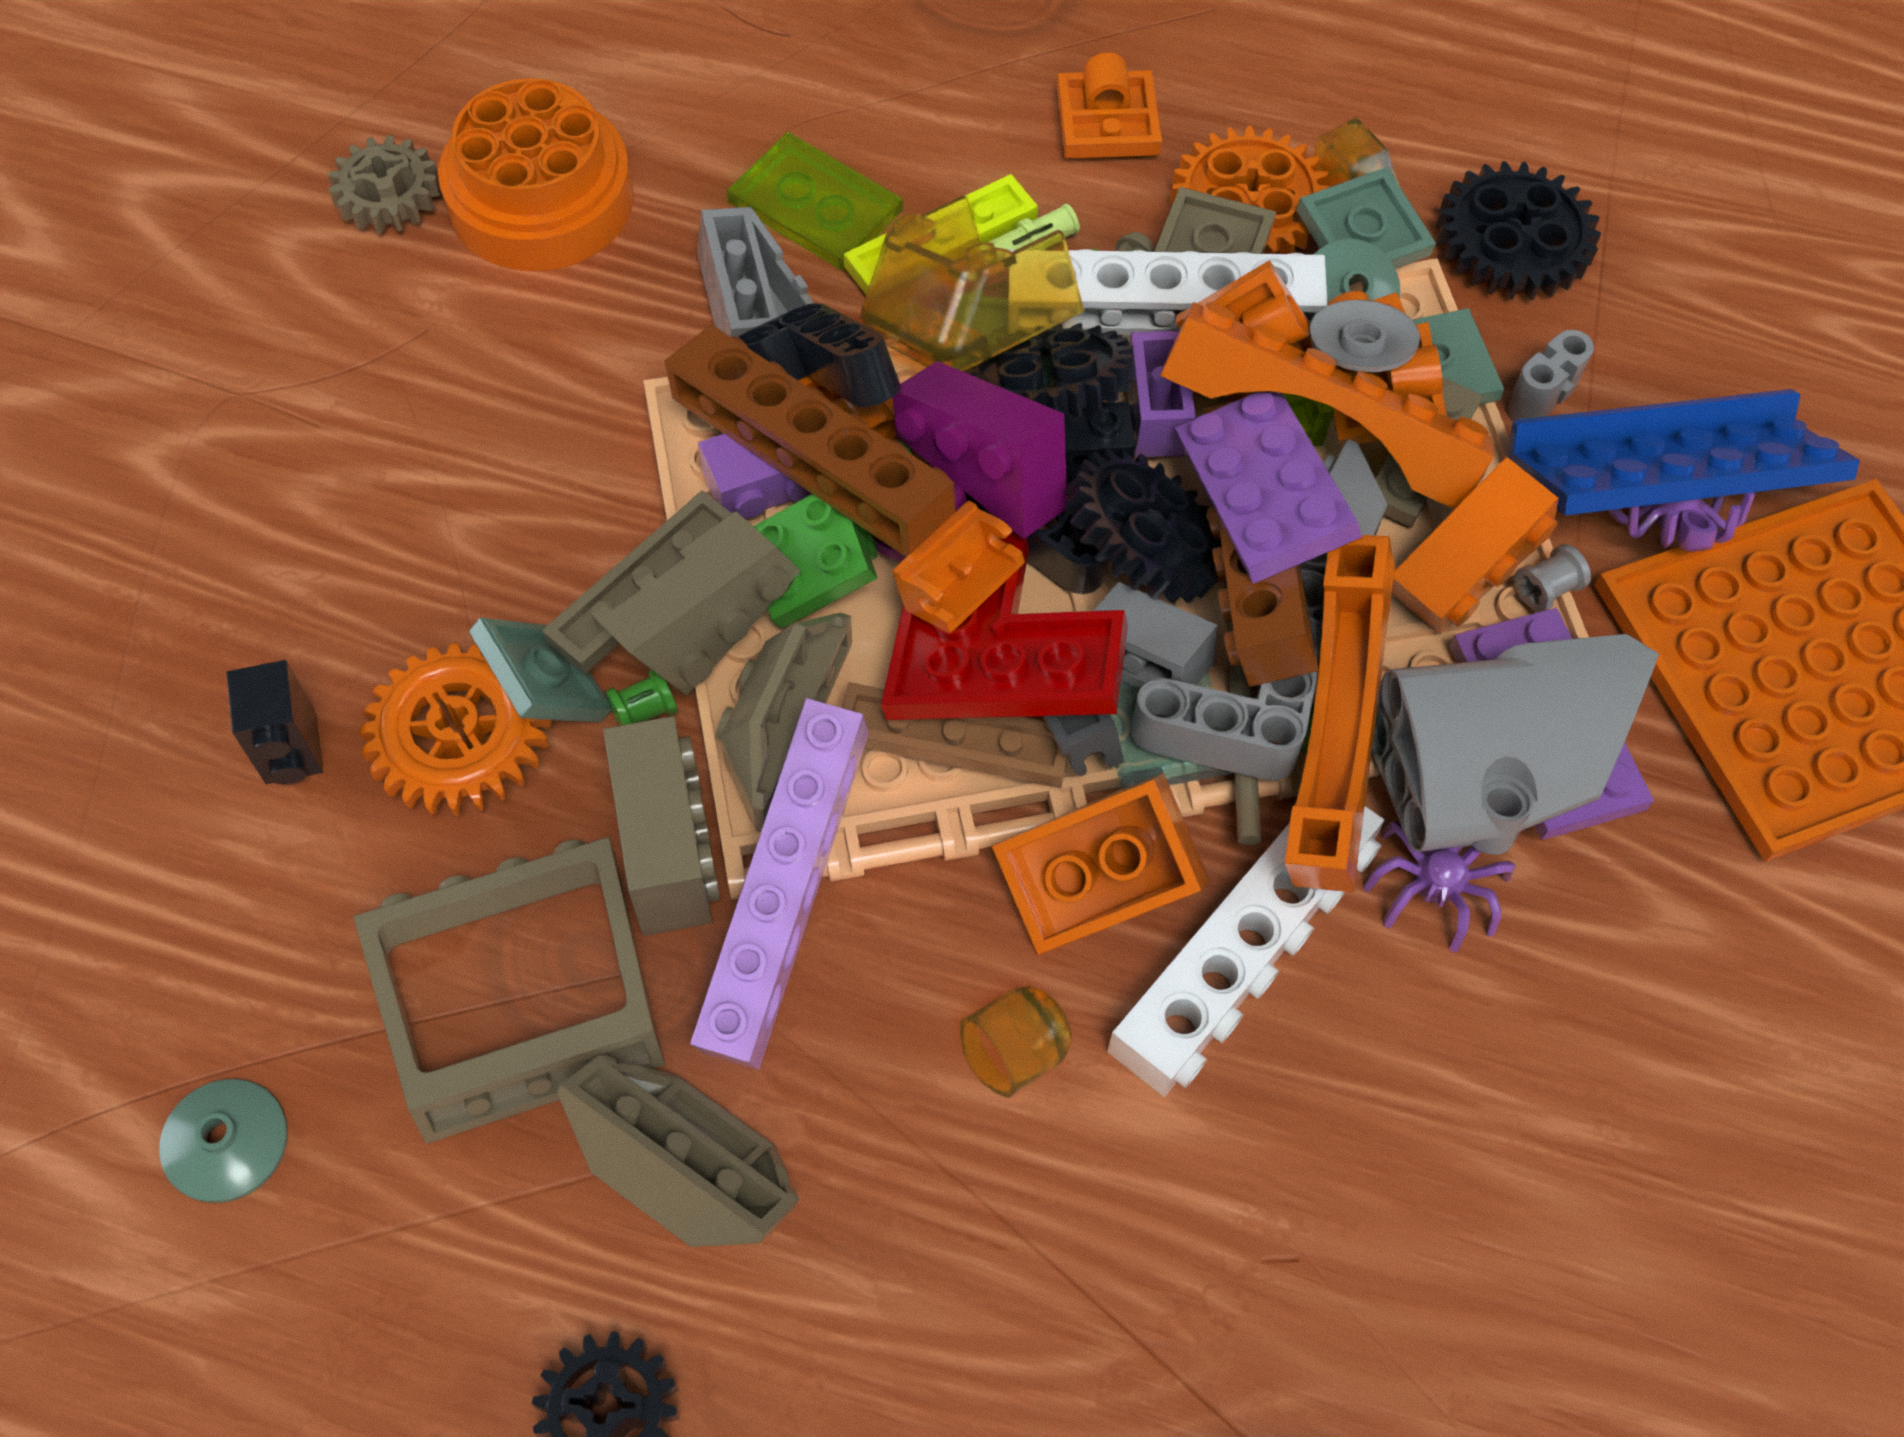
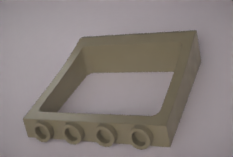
(532, 1070)

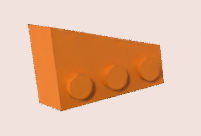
(1476, 547)

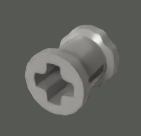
(1552, 577)

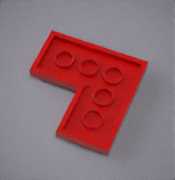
(1007, 661)

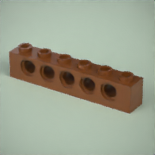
(811, 440)
(1268, 617)

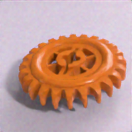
(450, 766)

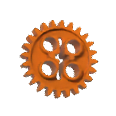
(1257, 174)

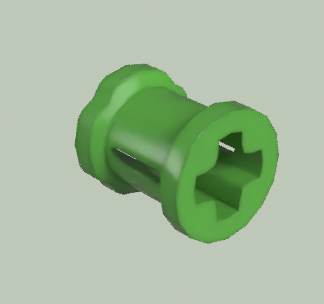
(642, 700)

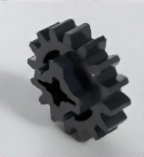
(608, 1378)

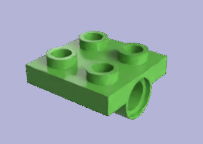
(827, 549)

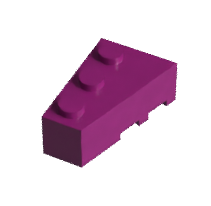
(988, 443)

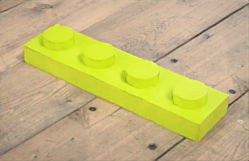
(995, 213)

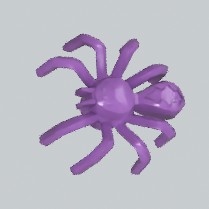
(1694, 519)
(1440, 879)

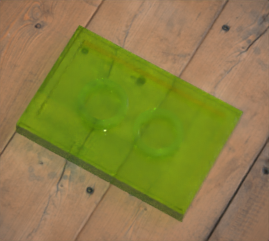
(815, 199)

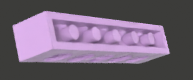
(781, 885)

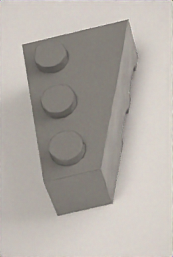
(745, 271)

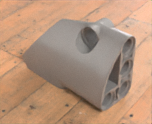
(1506, 739)

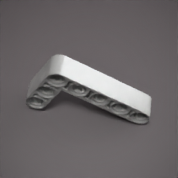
(1245, 721)

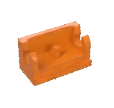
(957, 568)

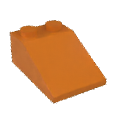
(1101, 864)

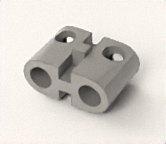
(1550, 376)

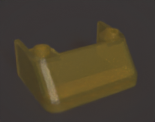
(963, 299)

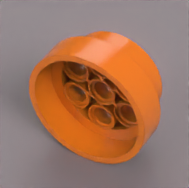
(535, 176)

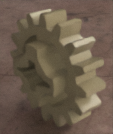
(384, 184)

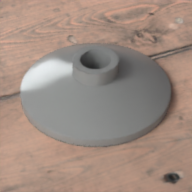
(1365, 335)

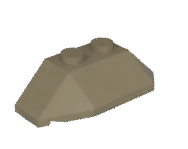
(760, 728)
(676, 1154)

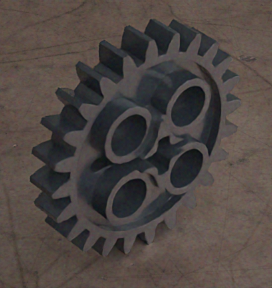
(1517, 230)
(1083, 366)
(1144, 525)

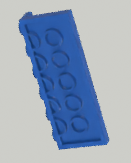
(1676, 452)

